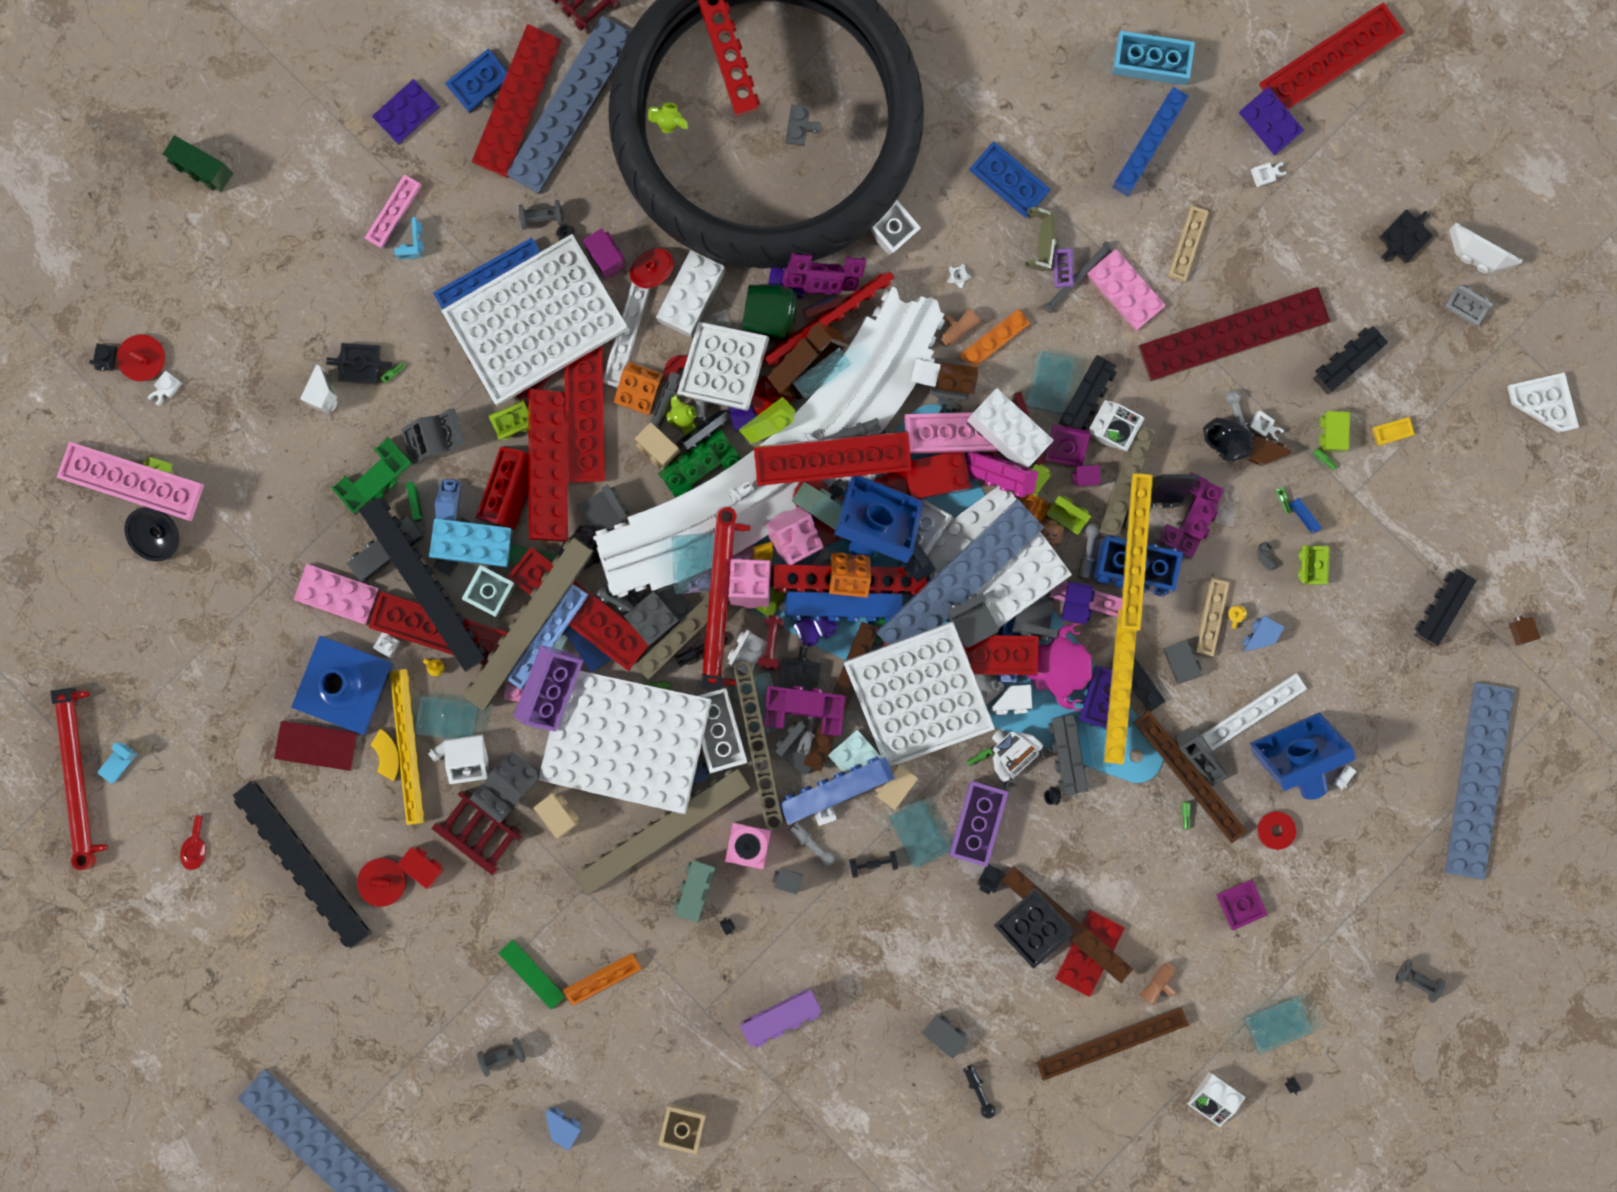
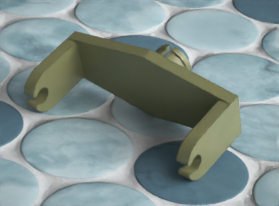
(1046, 241)

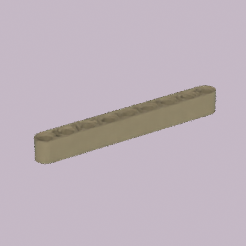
(758, 754)

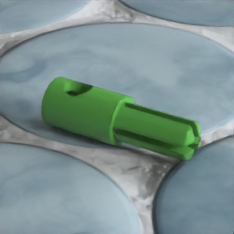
(389, 374)
(1324, 458)
(1283, 496)
(660, 684)
(981, 756)
(1186, 813)

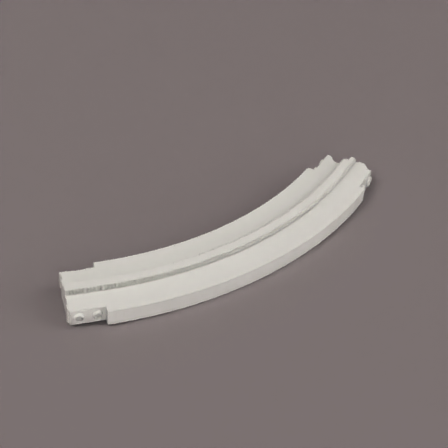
(869, 388)

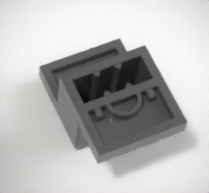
(433, 436)
(658, 613)
(505, 787)

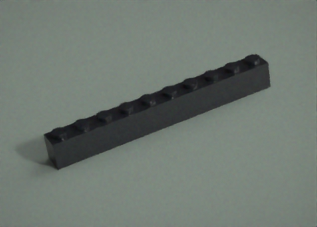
(422, 584)
(302, 864)

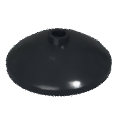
(144, 537)

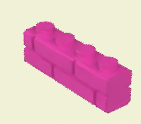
(1001, 473)

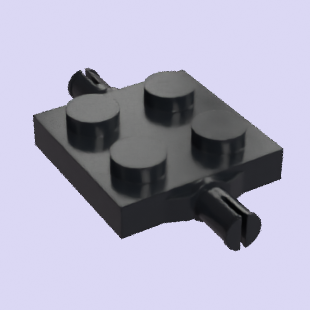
(1405, 236)
(359, 363)
(799, 672)

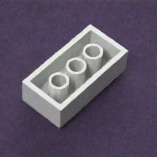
(691, 294)
(1009, 429)
(721, 735)

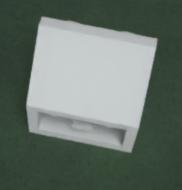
(1013, 698)
(466, 759)

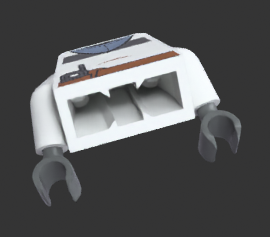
(1014, 754)

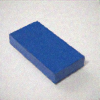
(1305, 516)

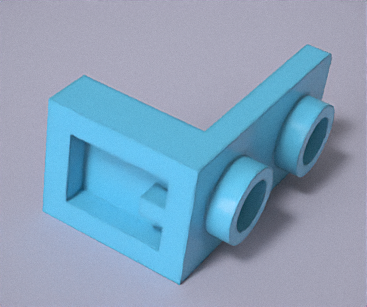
(406, 251)
(117, 762)

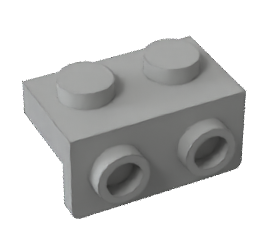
(1468, 304)

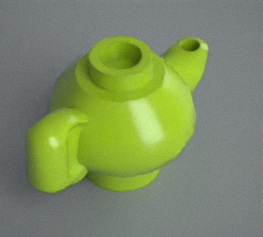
(667, 117)
(681, 415)

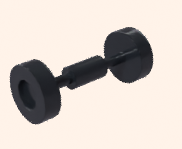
(873, 864)

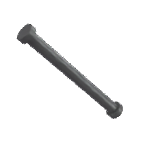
(1080, 274)

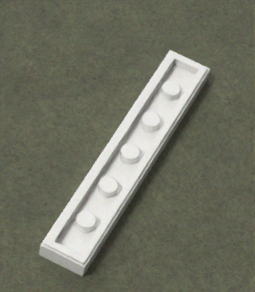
(624, 342)
(1254, 711)

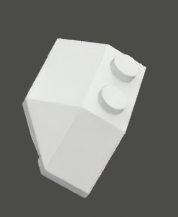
(1480, 252)

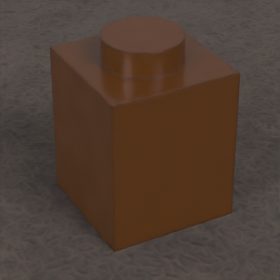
(1524, 630)

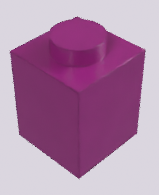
(1086, 476)

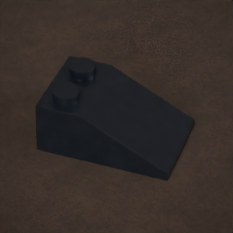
(1170, 489)

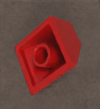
(766, 395)

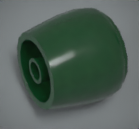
(769, 311)

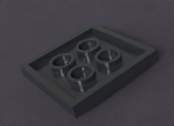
(1034, 928)

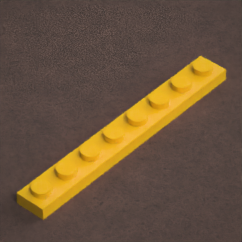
(1136, 552)
(1119, 695)
(406, 747)

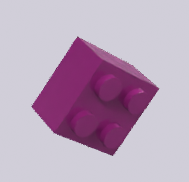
(602, 250)

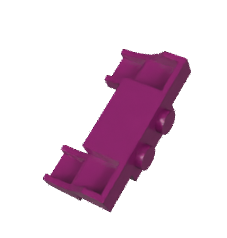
(823, 276)
(1197, 519)
(805, 703)

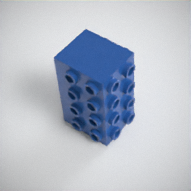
(1160, 569)

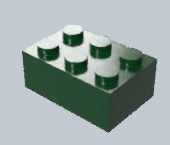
(197, 164)

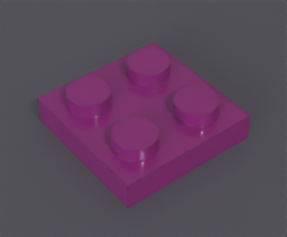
(1068, 445)
(1241, 904)

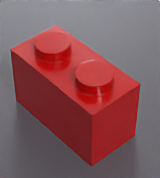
(421, 867)

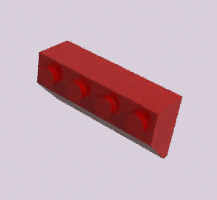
(506, 489)

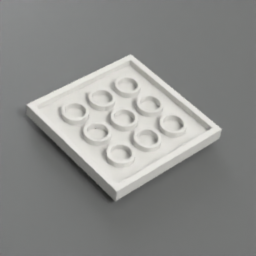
(723, 366)

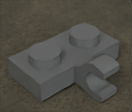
(799, 125)

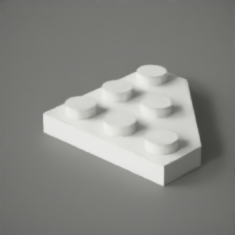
(1546, 401)

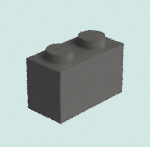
(1182, 661)
(787, 880)
(945, 1036)

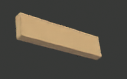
(1188, 244)
(1212, 617)

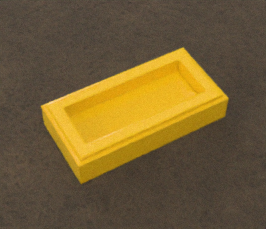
(1393, 431)

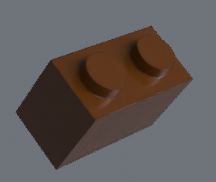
(957, 378)

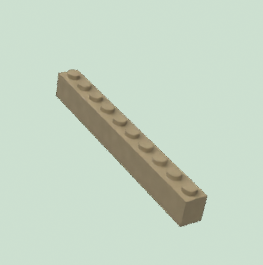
(529, 623)
(662, 832)

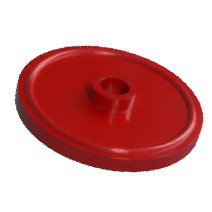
(651, 268)
(141, 358)
(381, 882)

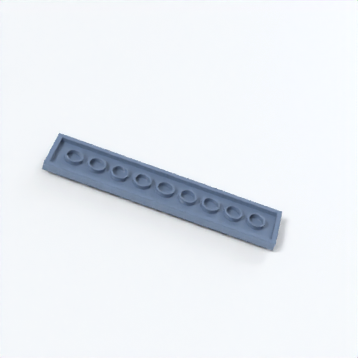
(569, 106)
(964, 574)
(1479, 781)
(309, 1137)

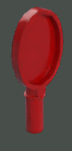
(193, 849)

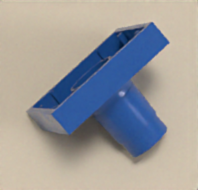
(878, 519)
(363, 685)
(1303, 755)

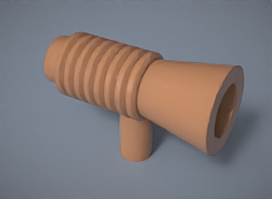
(958, 328)
(1159, 984)

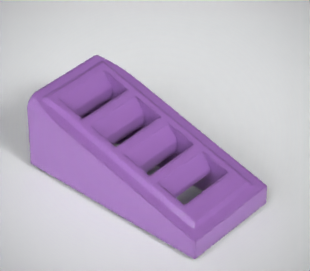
(1059, 253)

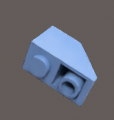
(448, 500)
(1264, 633)
(562, 1129)

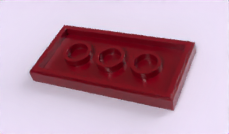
(316, 745)

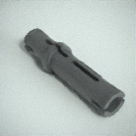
(665, 400)
(858, 430)

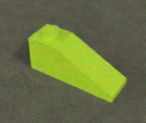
(769, 421)

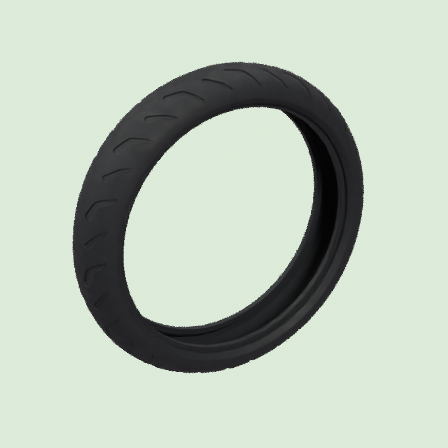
(773, 245)

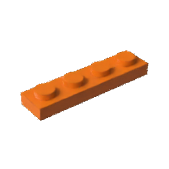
(995, 338)
(602, 979)

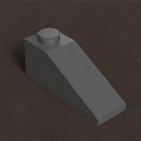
(1201, 755)

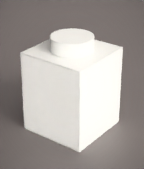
(925, 371)

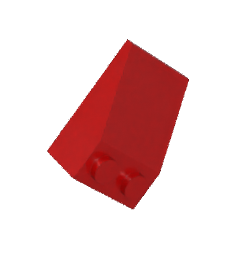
(938, 475)

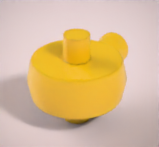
(1237, 615)
(434, 667)

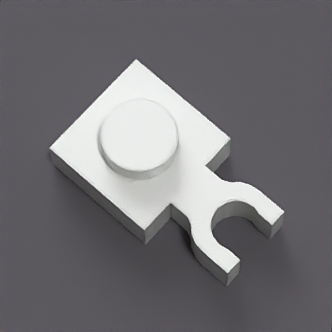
(1266, 174)
(165, 385)
(1263, 424)

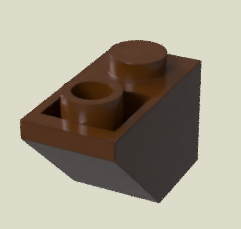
(1266, 451)

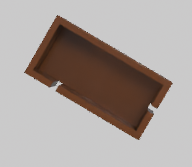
(809, 352)

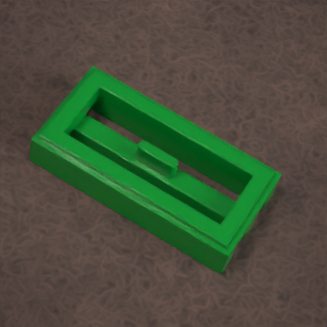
(414, 502)

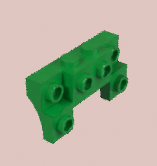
(698, 462)
(375, 480)

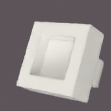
(386, 644)
(825, 816)

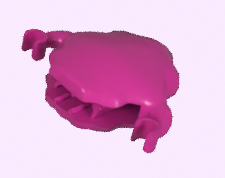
(1063, 667)

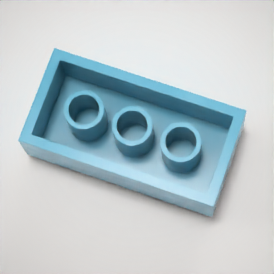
(1153, 58)
(471, 543)

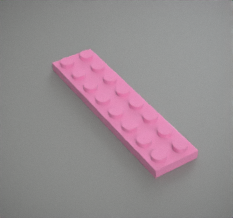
(130, 481)

